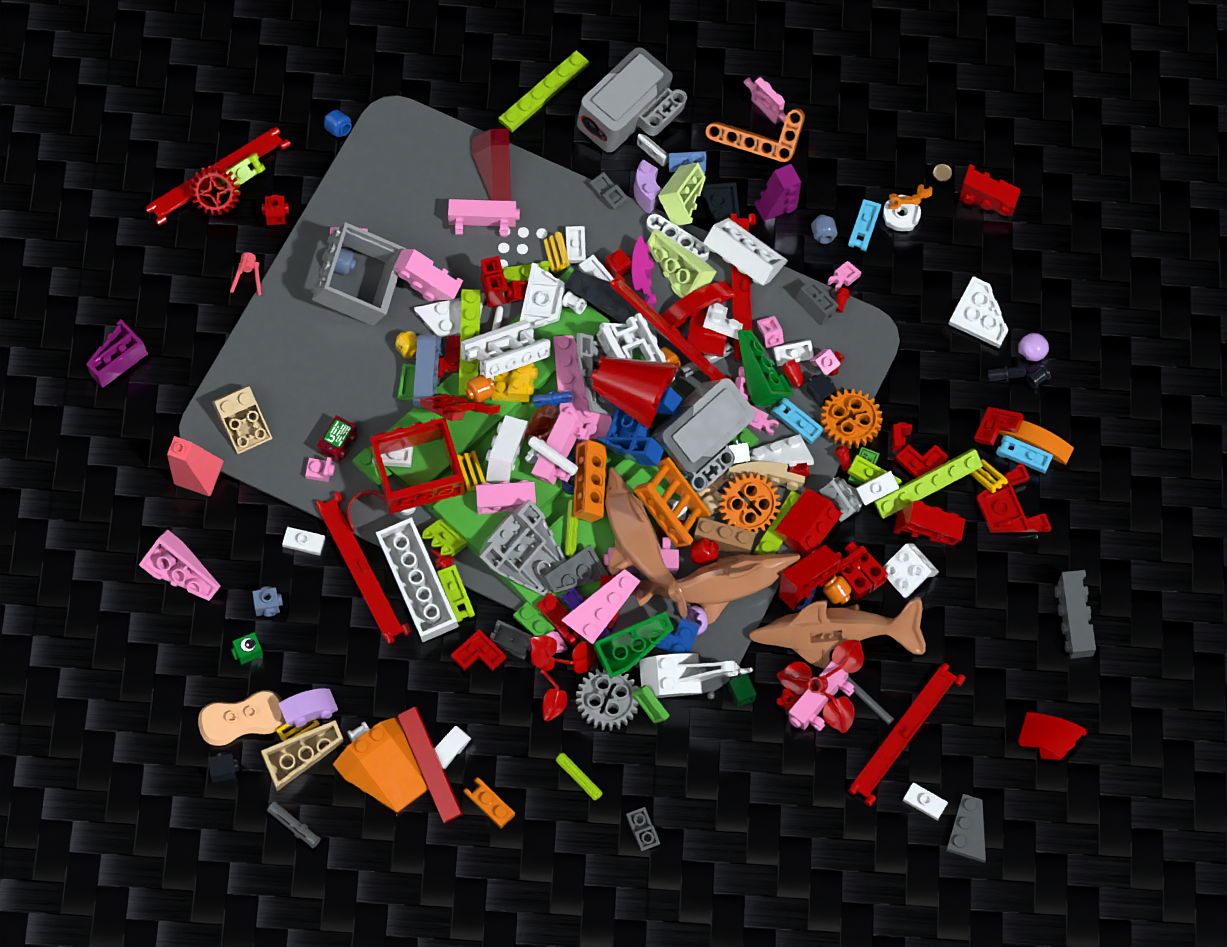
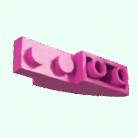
(642, 270)

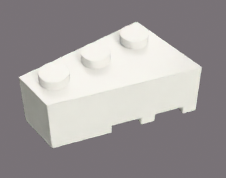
(505, 449)

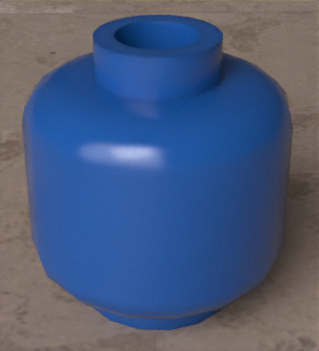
(337, 123)

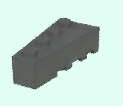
(1075, 614)

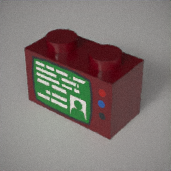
(337, 439)

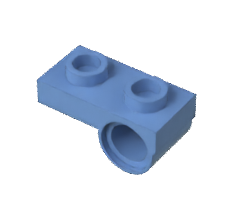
(680, 159)

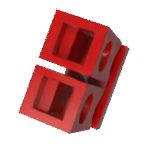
(493, 281)
(861, 571)

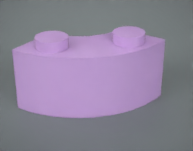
(646, 187)
(308, 706)

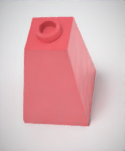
(193, 466)

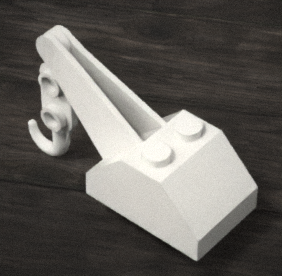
(680, 674)

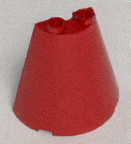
(634, 385)

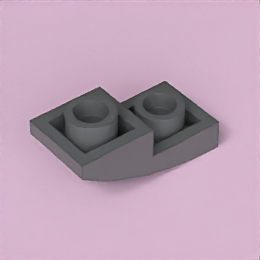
(642, 829)

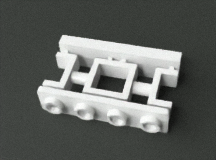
(608, 335)
(489, 349)

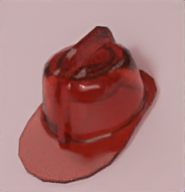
(542, 422)

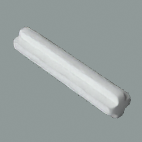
(553, 455)

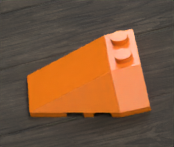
(383, 765)

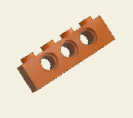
(589, 481)

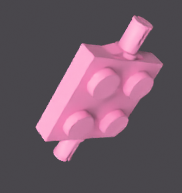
(767, 99)

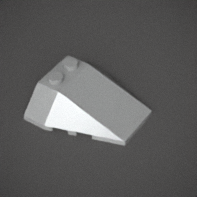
(588, 357)
(523, 548)

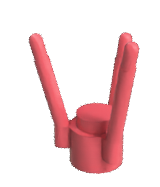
(247, 264)

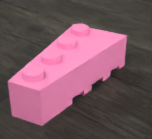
(598, 610)

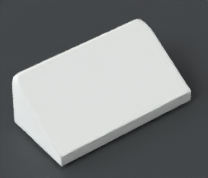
(652, 149)
(796, 350)

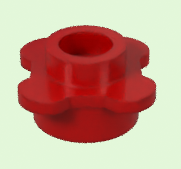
(782, 701)

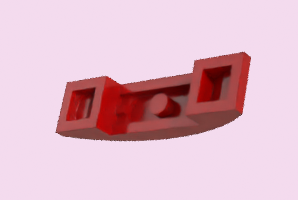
(696, 301)

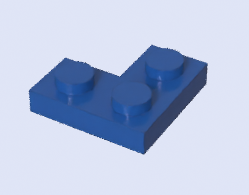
(682, 640)

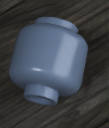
(824, 229)
(345, 262)

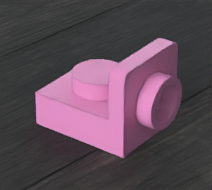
(771, 331)
(825, 361)
(320, 469)

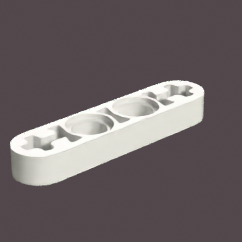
(679, 236)

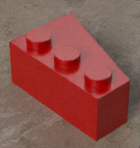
(989, 193)
(930, 522)
(807, 574)

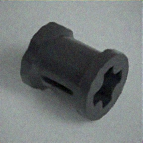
(1038, 376)

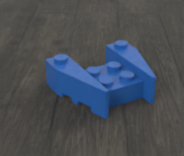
(631, 438)

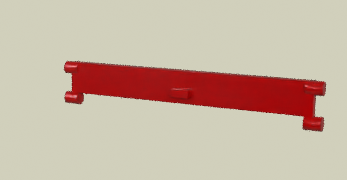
(181, 194)
(742, 289)
(669, 331)
(360, 569)
(904, 732)

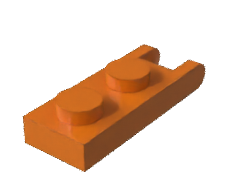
(490, 804)

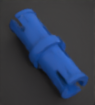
(553, 398)

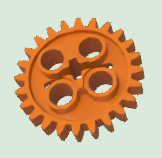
(859, 432)
(761, 491)

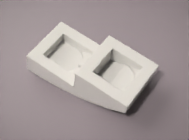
(451, 746)

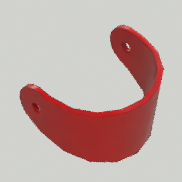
(373, 493)

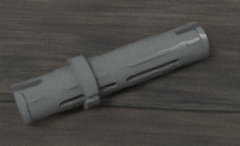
(300, 830)

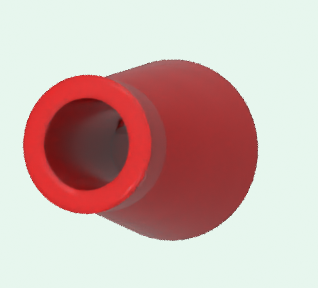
(793, 373)

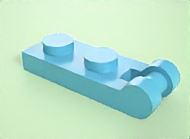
(865, 224)
(797, 420)
(1025, 454)

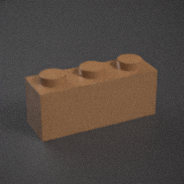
(728, 537)

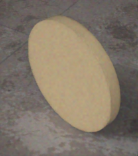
(942, 172)

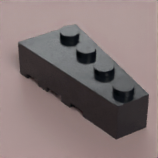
(603, 295)

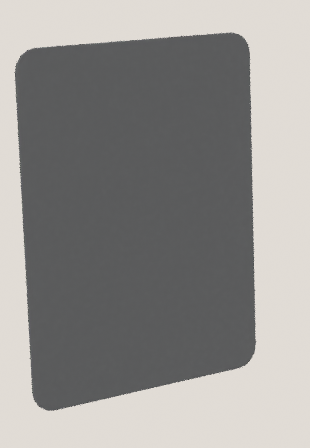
(321, 363)

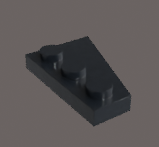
(721, 200)

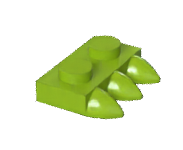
(444, 537)

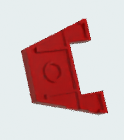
(454, 407)
(1004, 511)

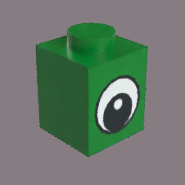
(246, 648)

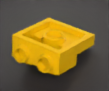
(515, 384)

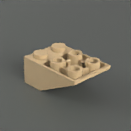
(242, 419)

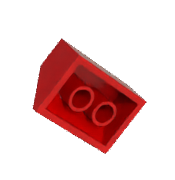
(808, 522)

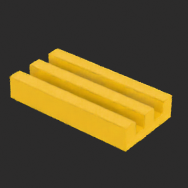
(554, 254)
(466, 456)
(986, 482)
(280, 730)

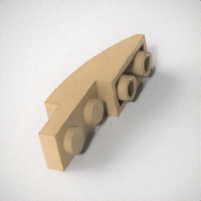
(773, 471)

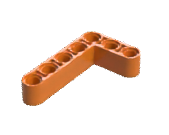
(759, 140)

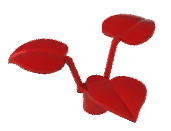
(542, 650)
(798, 679)

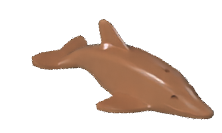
(636, 539)
(723, 581)
(821, 629)

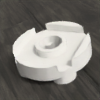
(898, 222)

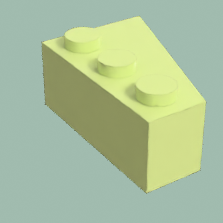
(681, 193)

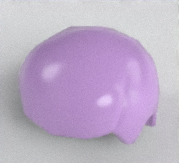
(1033, 347)
(699, 616)

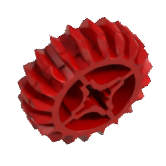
(222, 189)

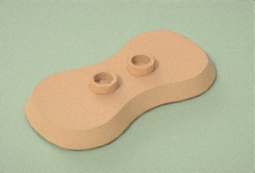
(226, 721)

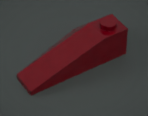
(492, 158)

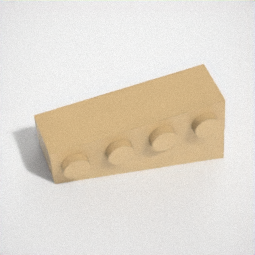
(299, 753)

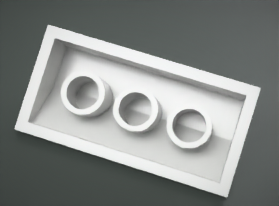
(744, 251)

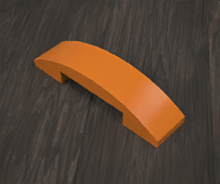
(1042, 440)

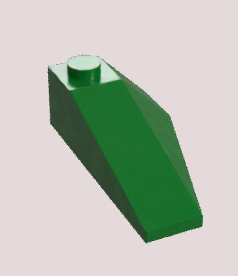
(762, 380)
(627, 647)

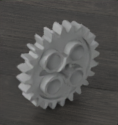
(624, 705)

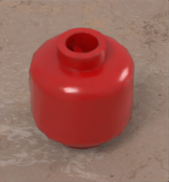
(704, 551)

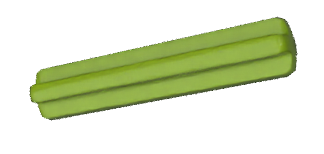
(571, 531)
(593, 791)

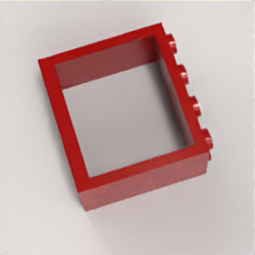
(426, 492)

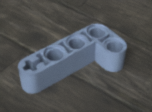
(426, 368)

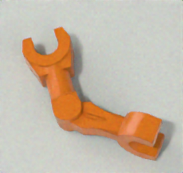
(914, 199)

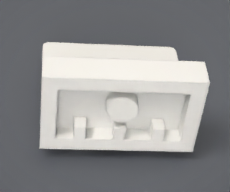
(908, 569)

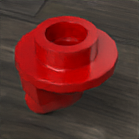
(442, 560)

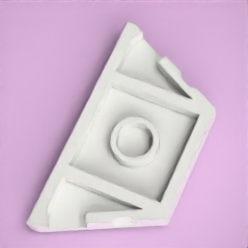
(542, 298)
(444, 316)

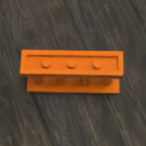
(660, 510)

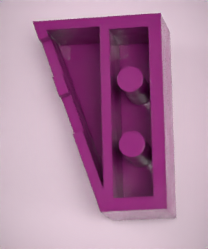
(781, 193)
(116, 355)

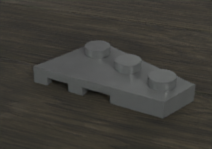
(577, 570)
(968, 830)

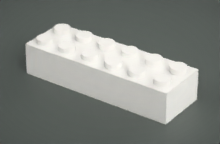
(417, 579)

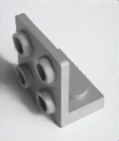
(841, 497)

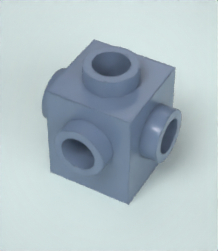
(267, 601)

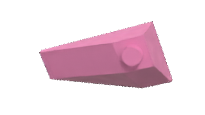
(177, 564)

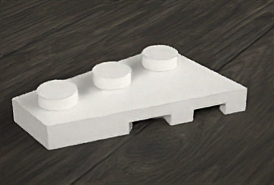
(786, 451)

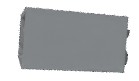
(369, 245)

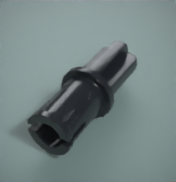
(1006, 373)

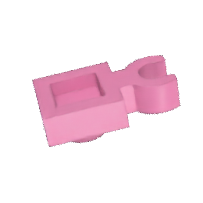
(844, 274)
(740, 383)
(761, 421)

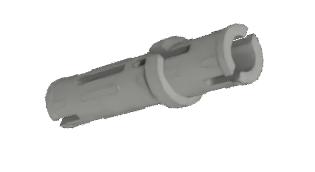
(691, 367)

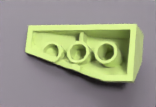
(680, 265)

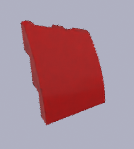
(706, 340)
(1050, 735)

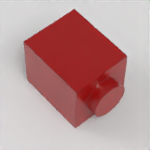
(618, 264)

